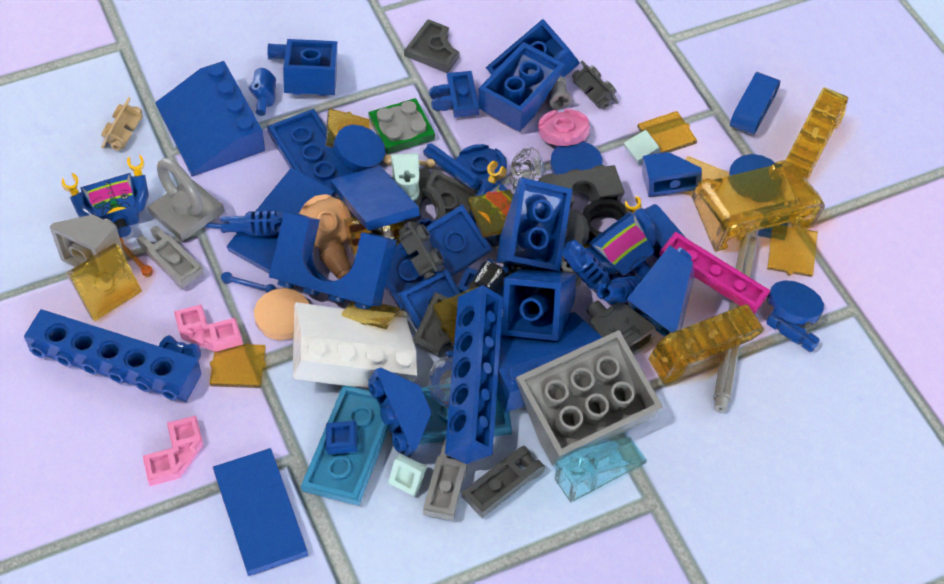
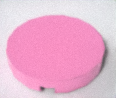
(564, 127)

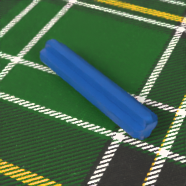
(452, 166)

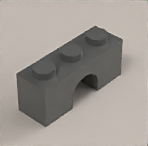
(594, 183)

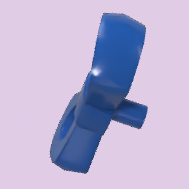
(188, 349)

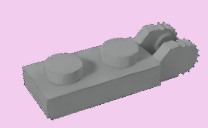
(171, 257)
(444, 487)

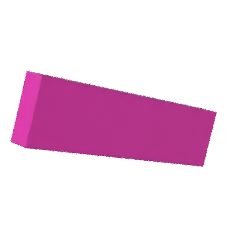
(721, 275)

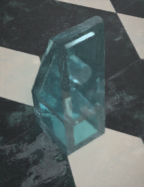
(596, 467)

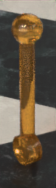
(146, 270)

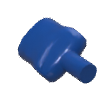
(263, 89)

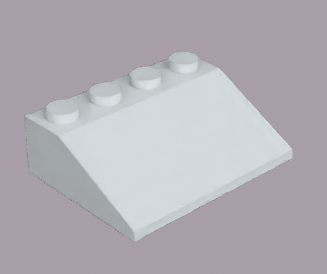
(347, 352)

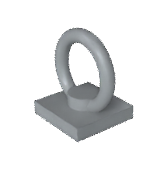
(184, 207)

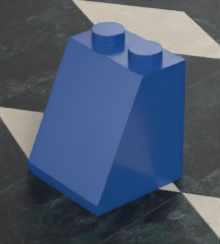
(665, 291)
(537, 303)

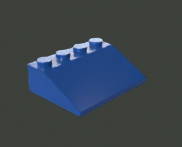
(210, 120)
(525, 354)

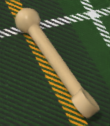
(430, 163)

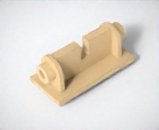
(124, 117)

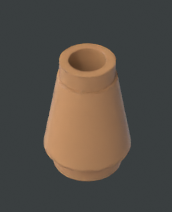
(335, 258)

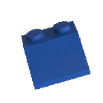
(310, 67)

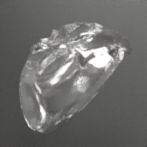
(527, 165)

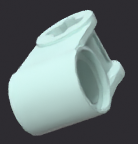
(406, 173)

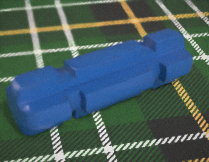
(793, 332)

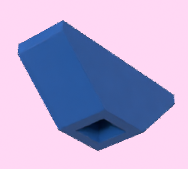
(401, 409)

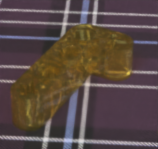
(817, 130)
(703, 340)

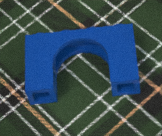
(295, 264)

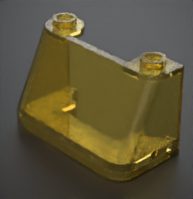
(755, 202)

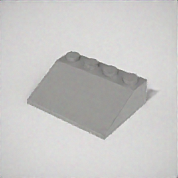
(587, 397)

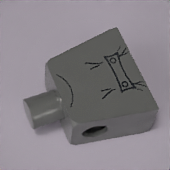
(633, 327)

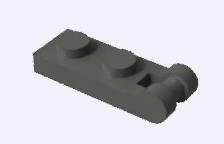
(502, 481)

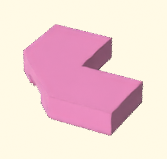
(214, 336)
(173, 462)

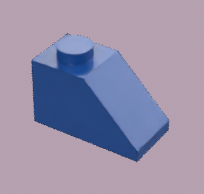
(669, 174)

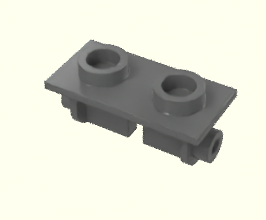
(590, 78)
(418, 240)

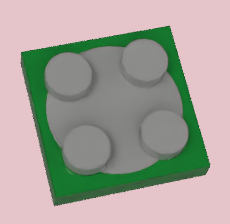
(401, 125)

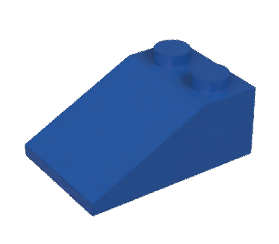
(544, 39)
(519, 86)
(535, 226)

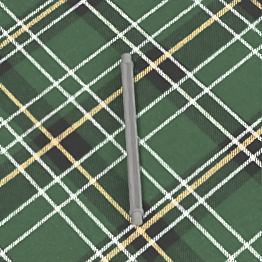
(728, 358)

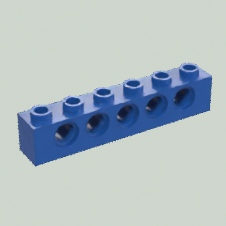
(49, 328)
(474, 376)

